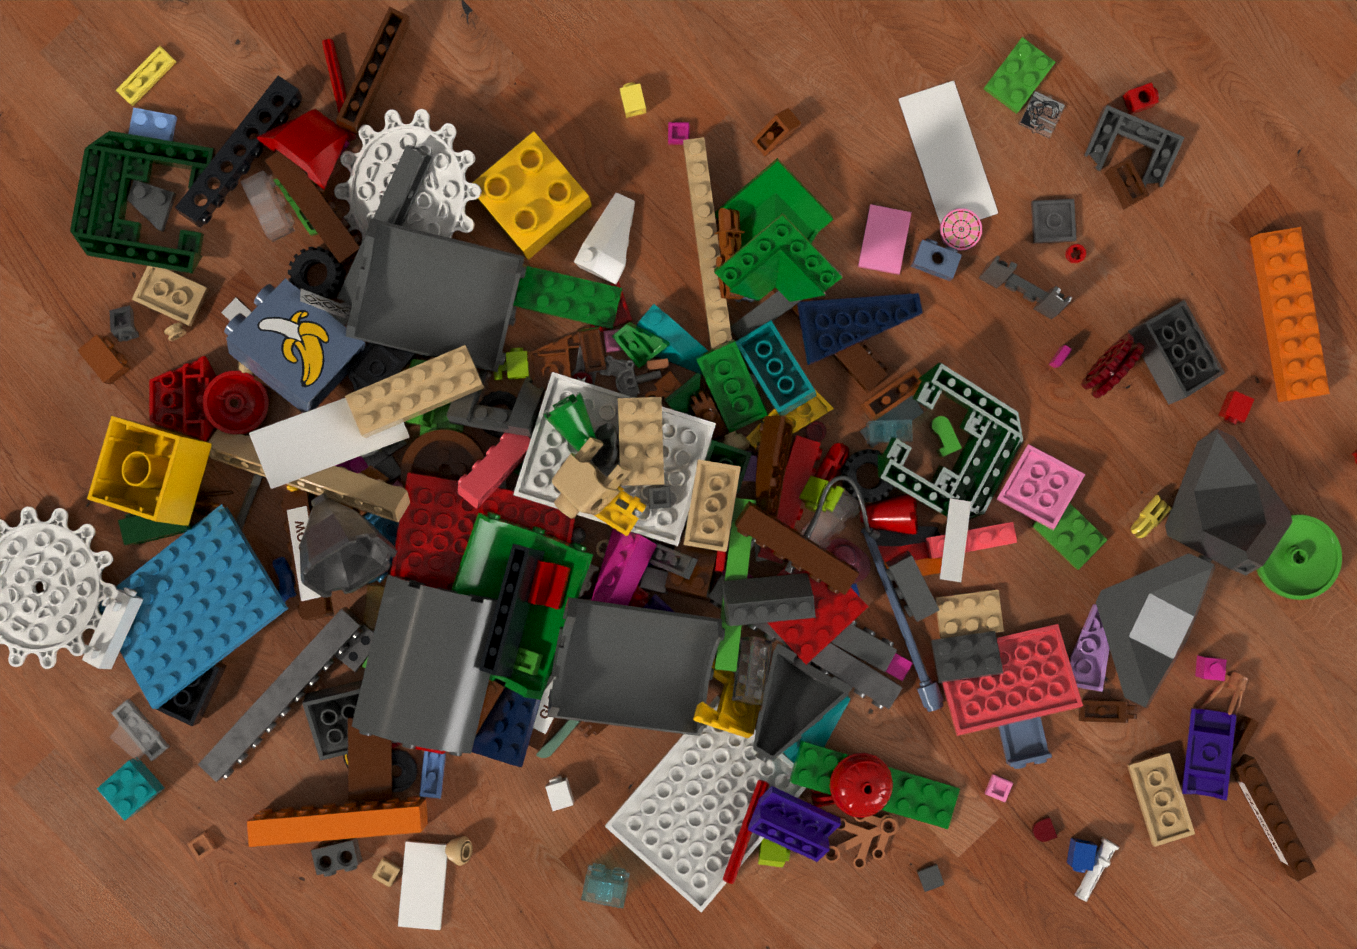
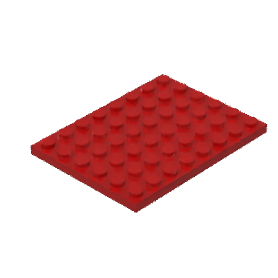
(440, 522)

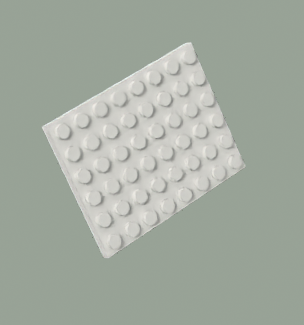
(684, 443)
(694, 807)

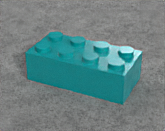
(775, 369)

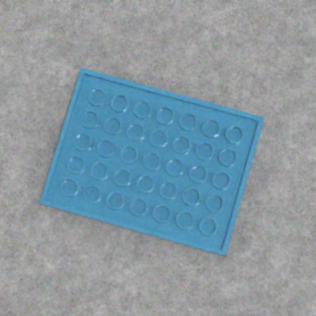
(196, 607)

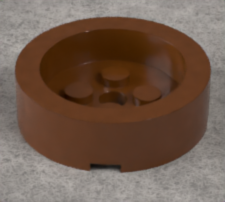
(438, 448)

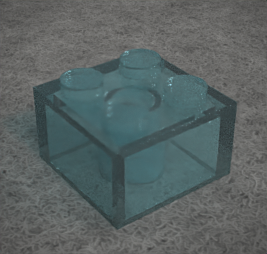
(605, 886)

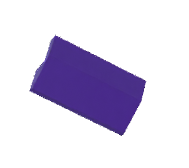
(793, 823)

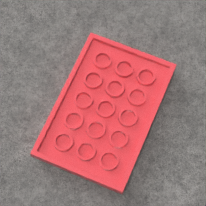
(1033, 684)

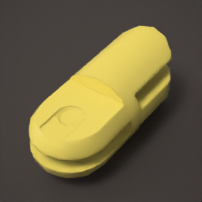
(1150, 517)

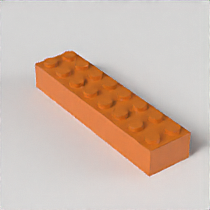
(1289, 314)
(337, 822)

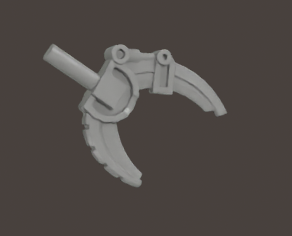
(626, 379)

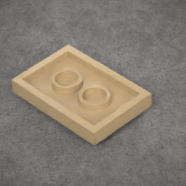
(170, 294)
(969, 613)

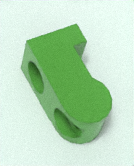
(945, 434)

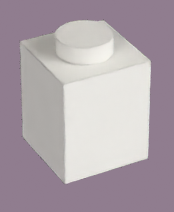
(559, 793)

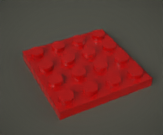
(832, 614)

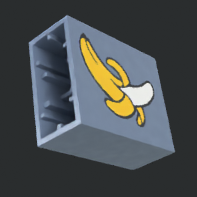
(292, 346)

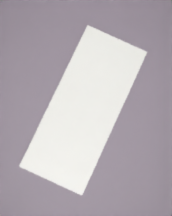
(947, 151)
(316, 442)

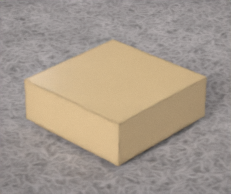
(386, 872)

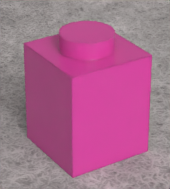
(1210, 668)

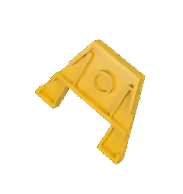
(730, 715)

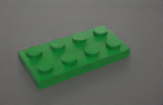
(731, 386)

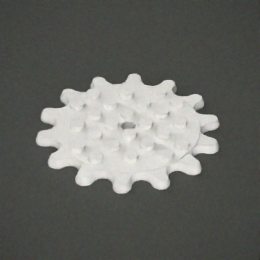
(443, 193)
(70, 583)

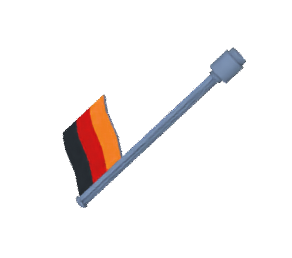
(887, 547)

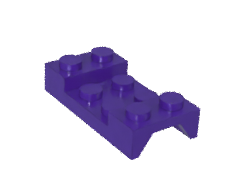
(1209, 753)

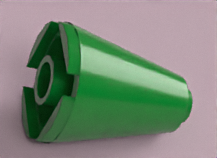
(571, 420)

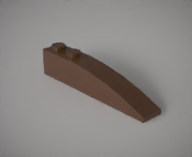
(772, 461)

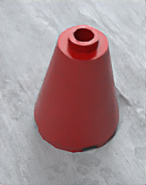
(893, 514)

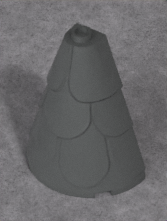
(793, 702)

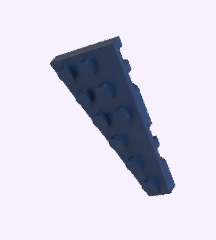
(841, 323)
(507, 728)

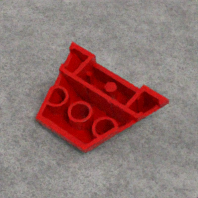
(310, 143)
(178, 399)

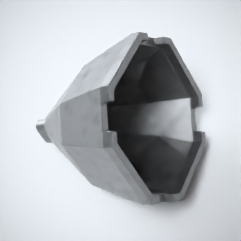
(341, 549)

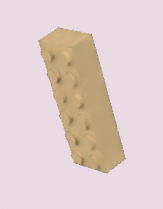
(414, 391)

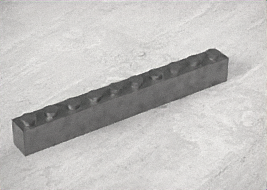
(834, 661)
(281, 694)

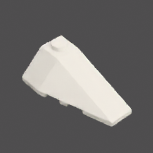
(607, 243)

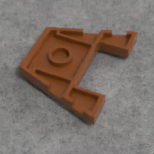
(551, 359)

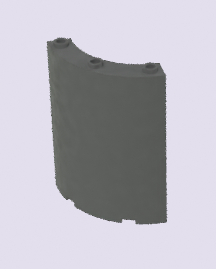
(434, 294)
(633, 666)
(424, 667)

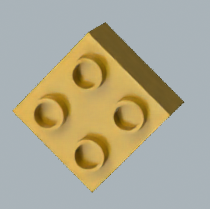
(531, 195)
(149, 471)

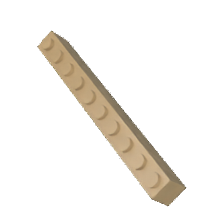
(706, 240)
(336, 482)

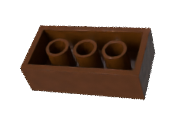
(702, 576)

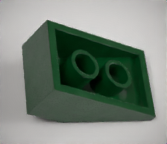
(140, 530)

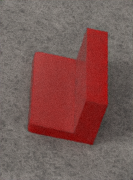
(549, 584)

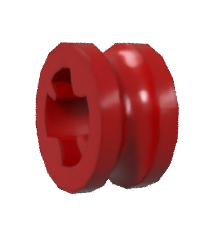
(1069, 250)

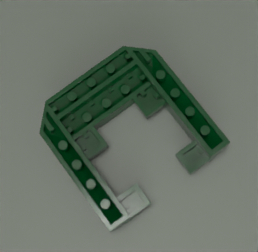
(103, 193)
(984, 458)

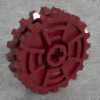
(1112, 366)

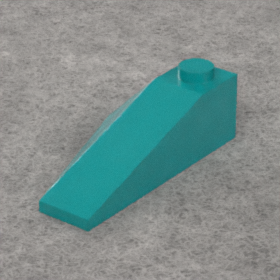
(682, 345)
(821, 730)

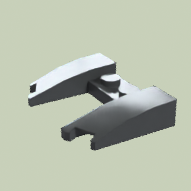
(1162, 141)
(1048, 303)
(516, 421)

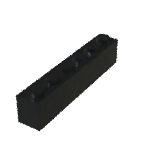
(510, 612)

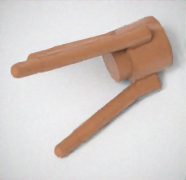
(1237, 684)

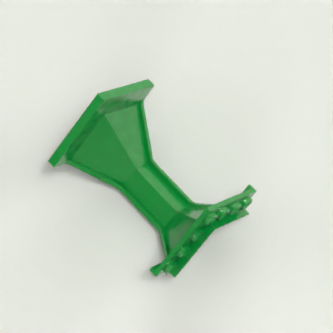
(778, 237)

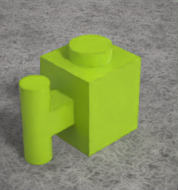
(515, 365)
(813, 492)
(772, 854)

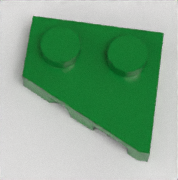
(639, 343)

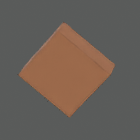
(655, 365)
(202, 845)

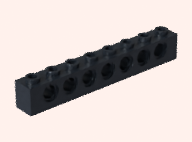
(227, 156)

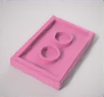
(884, 239)

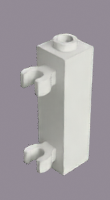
(112, 628)

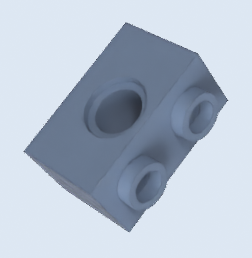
(924, 262)

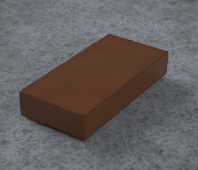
(592, 349)

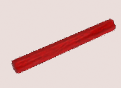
(336, 77)
(744, 835)

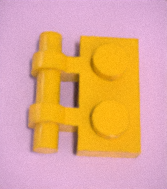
(619, 518)

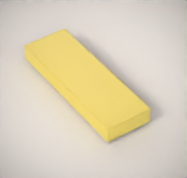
(146, 76)

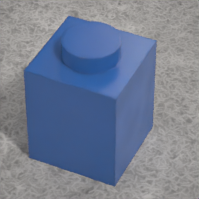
(1081, 855)

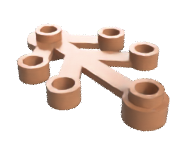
(864, 837)

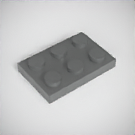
(967, 657)

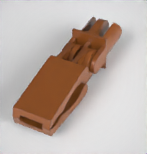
(729, 242)

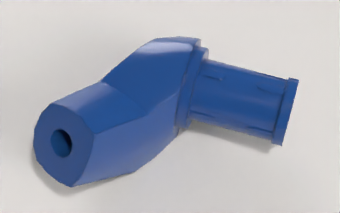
(286, 578)

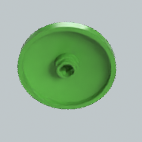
(1303, 561)

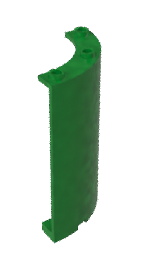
(483, 573)

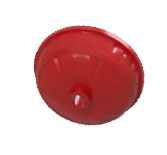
(251, 401)
(850, 779)

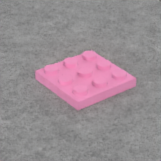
(1041, 487)

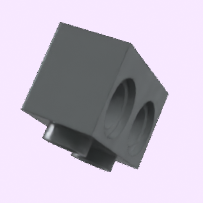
(335, 852)

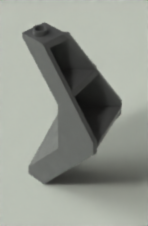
(1227, 506)
(1151, 621)

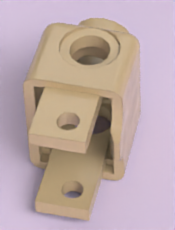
(584, 485)

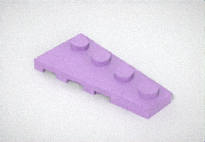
(1090, 654)

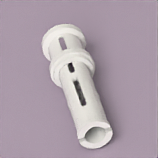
(1102, 860)

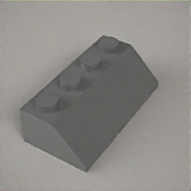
(768, 599)

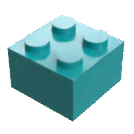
(130, 788)

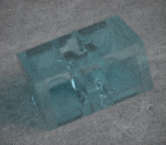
(884, 430)

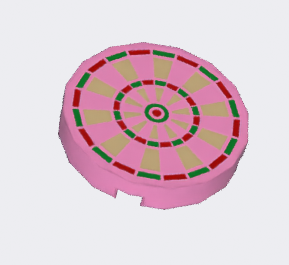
(960, 229)

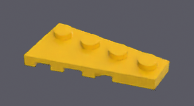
(800, 416)

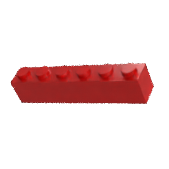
(797, 473)

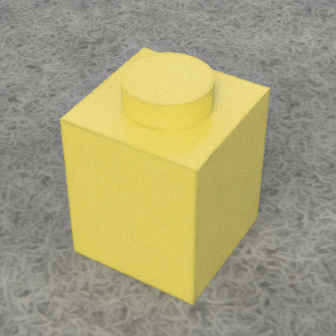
(632, 99)

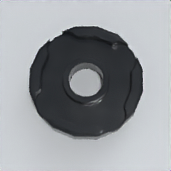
(409, 770)

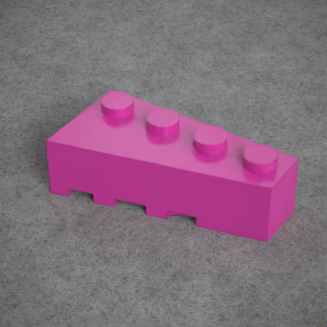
(622, 567)

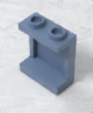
(1024, 743)

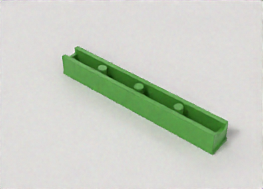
(736, 568)

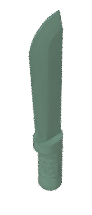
(550, 747)

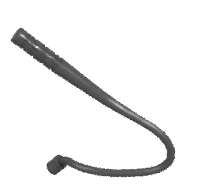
(872, 533)

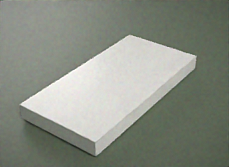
(423, 885)

